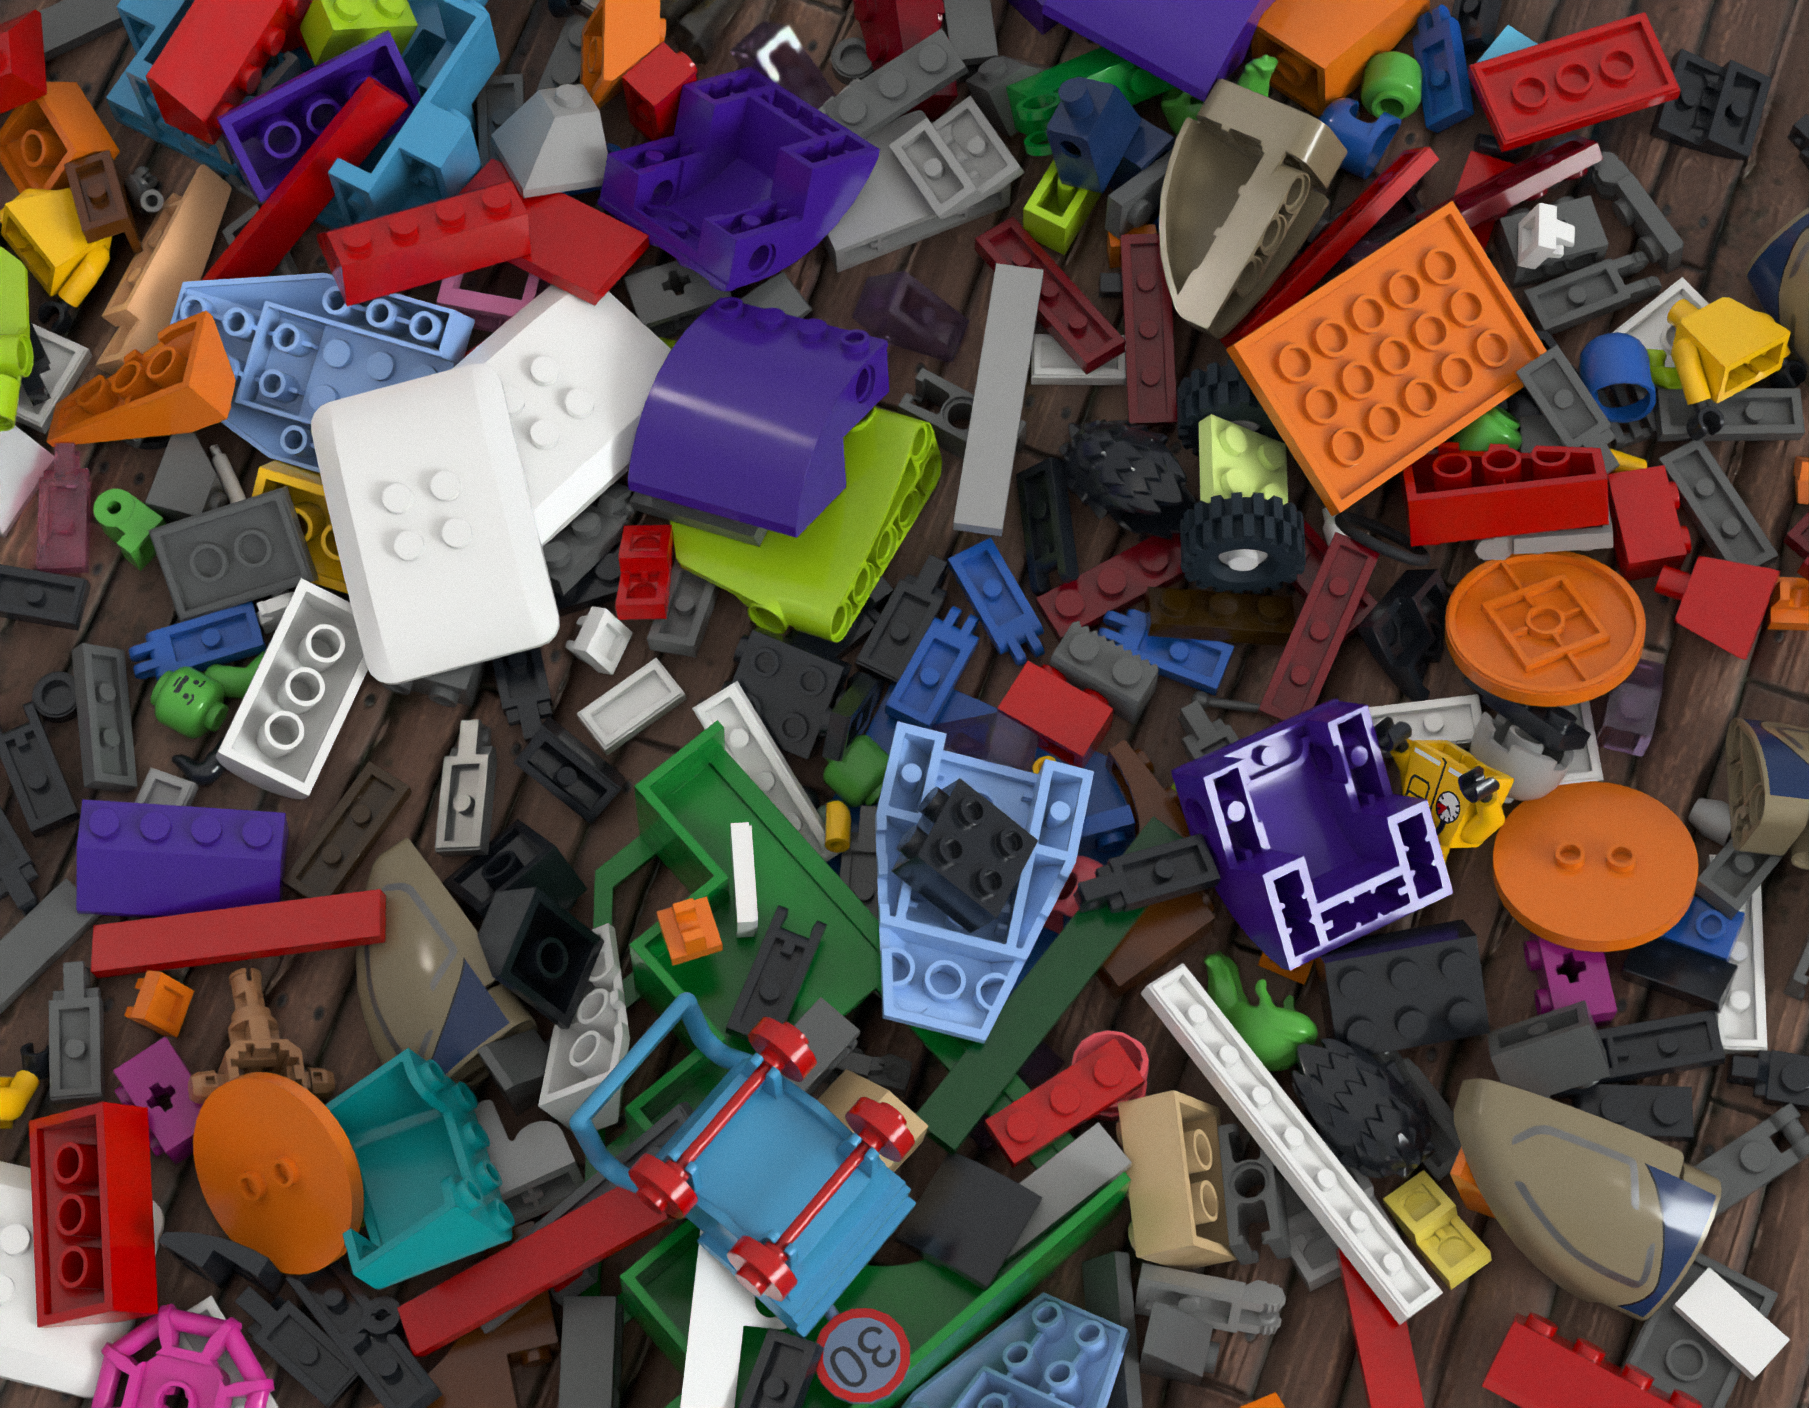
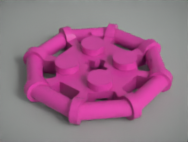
(174, 1367)

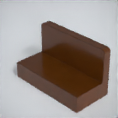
(101, 199)

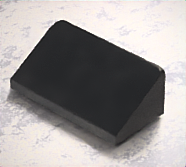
(570, 770)
(1680, 973)

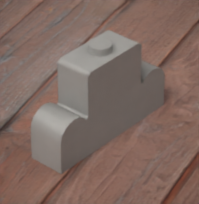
(892, 208)
(534, 1167)

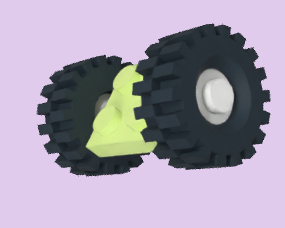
(1243, 526)

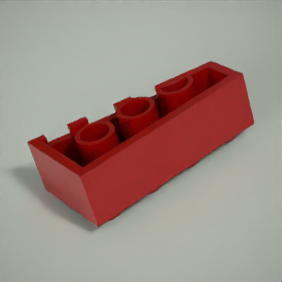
(1502, 492)

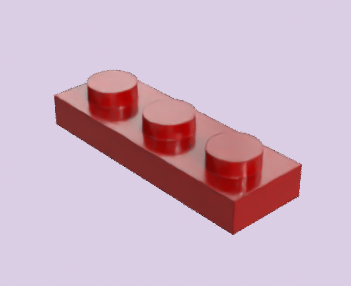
(1064, 1102)

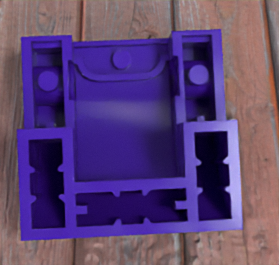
(1173, 39)
(740, 181)
(756, 415)
(1312, 833)

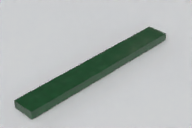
(1031, 1013)

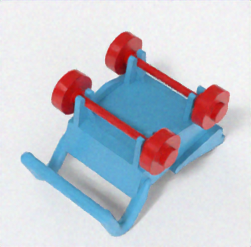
(766, 1168)

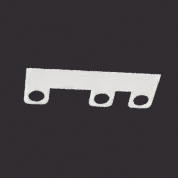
(715, 1334)

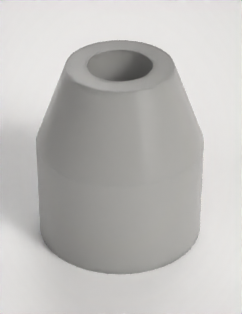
(1712, 819)

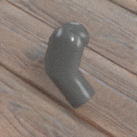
(141, 191)

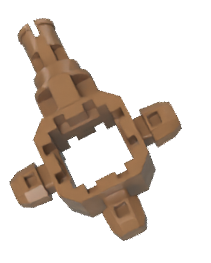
(257, 1046)

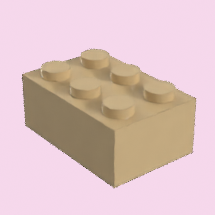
(1174, 1180)

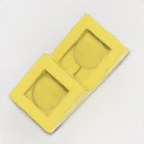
(1436, 1229)

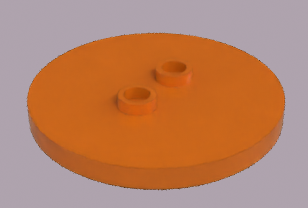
(1545, 628)
(1595, 867)
(278, 1171)

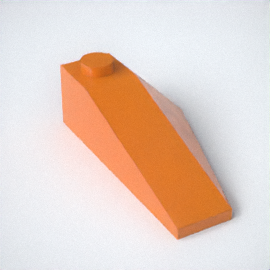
(164, 391)

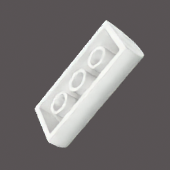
(297, 696)

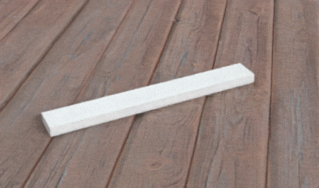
(1291, 1143)

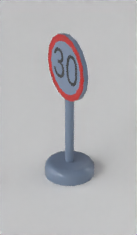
(862, 1355)

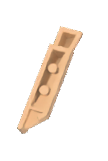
(172, 254)

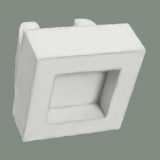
(1542, 236)
(600, 640)

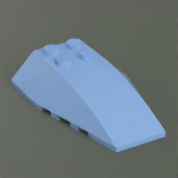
(931, 965)

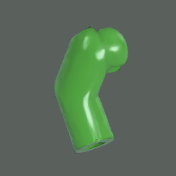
(234, 679)

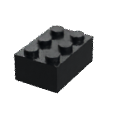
(1404, 988)

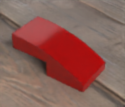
(645, 572)

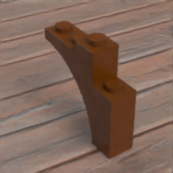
(1165, 926)
(480, 1365)

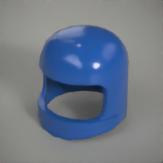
(1362, 140)
(1618, 360)

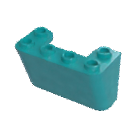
(422, 1172)

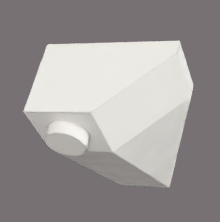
(593, 1043)

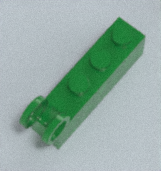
(1037, 96)

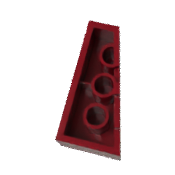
(897, 26)

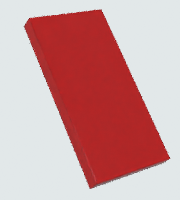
(1573, 81)
(571, 241)

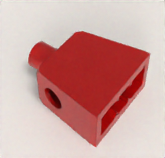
(1721, 600)

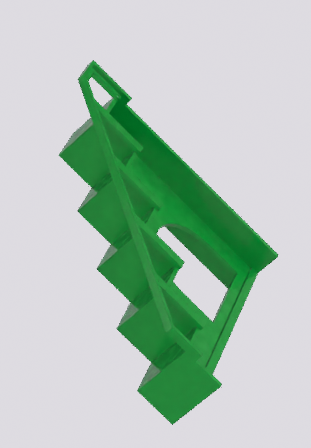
(686, 822)

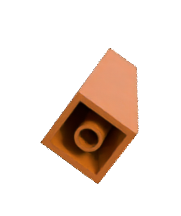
(1329, 43)

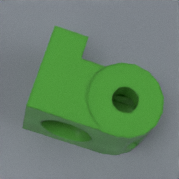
(127, 523)

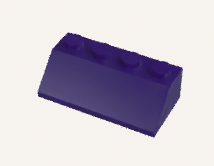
(282, 124)
(177, 858)

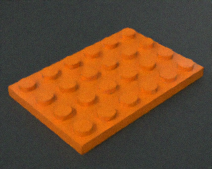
(1389, 358)

